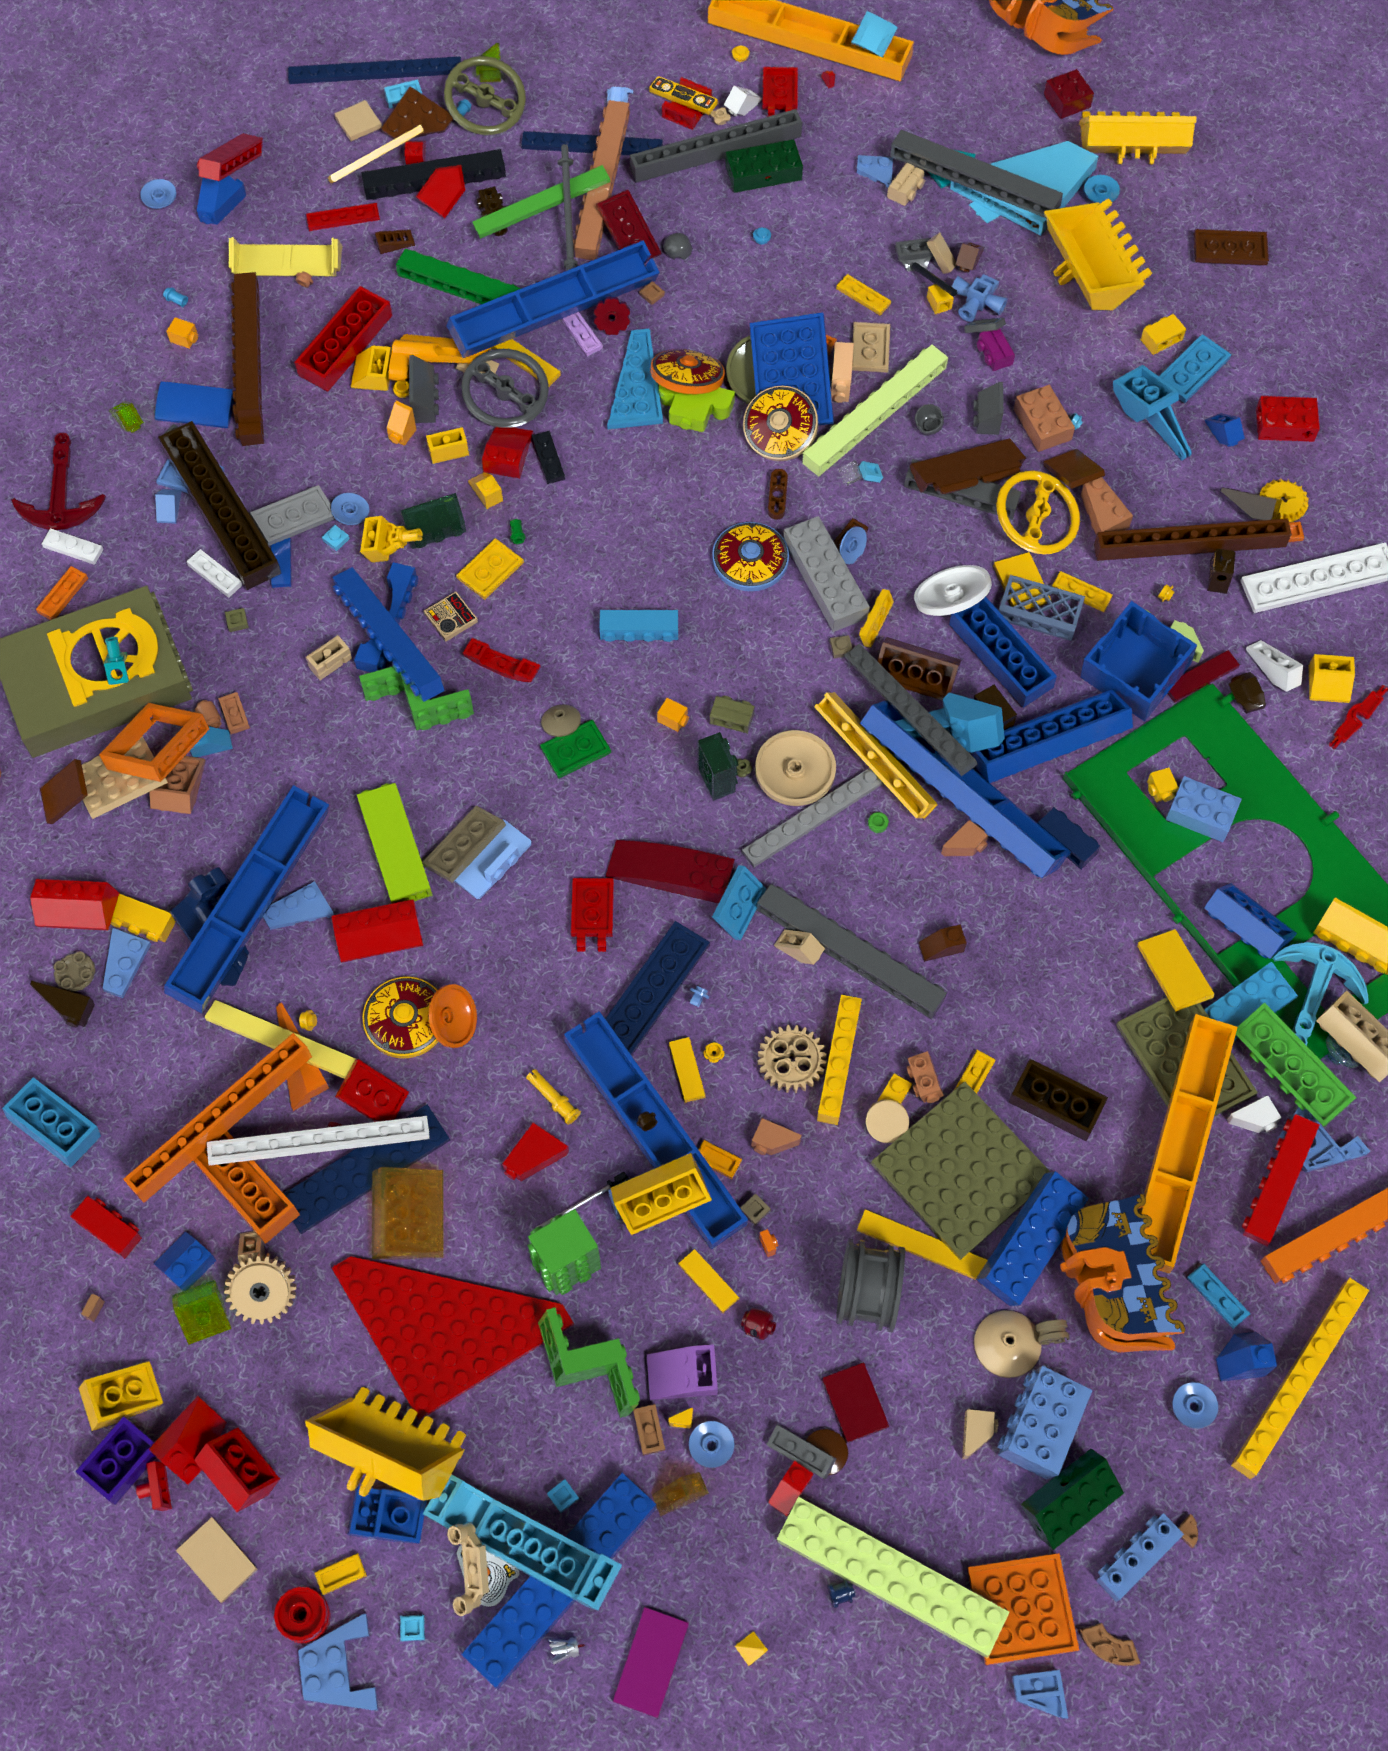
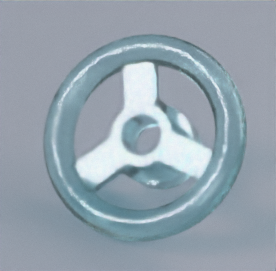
(1338, 1054)

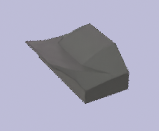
(913, 251)

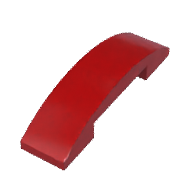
(500, 663)

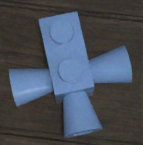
(978, 296)

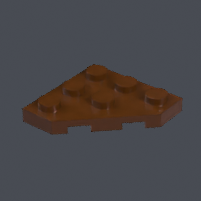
(416, 110)

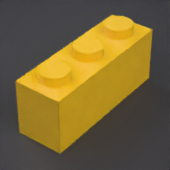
(142, 919)

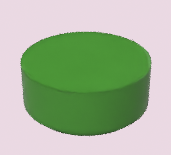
(878, 822)

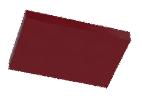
(855, 1402)

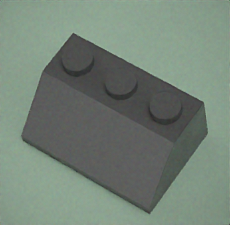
(423, 390)

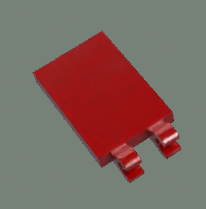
(780, 89)
(592, 911)

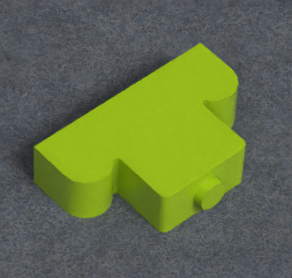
(694, 410)

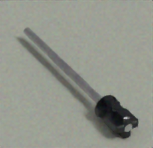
(620, 1178)

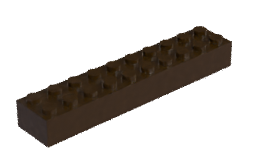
(219, 505)

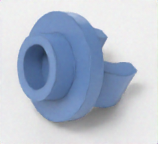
(698, 995)

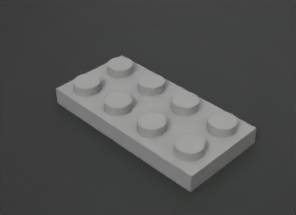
(293, 515)

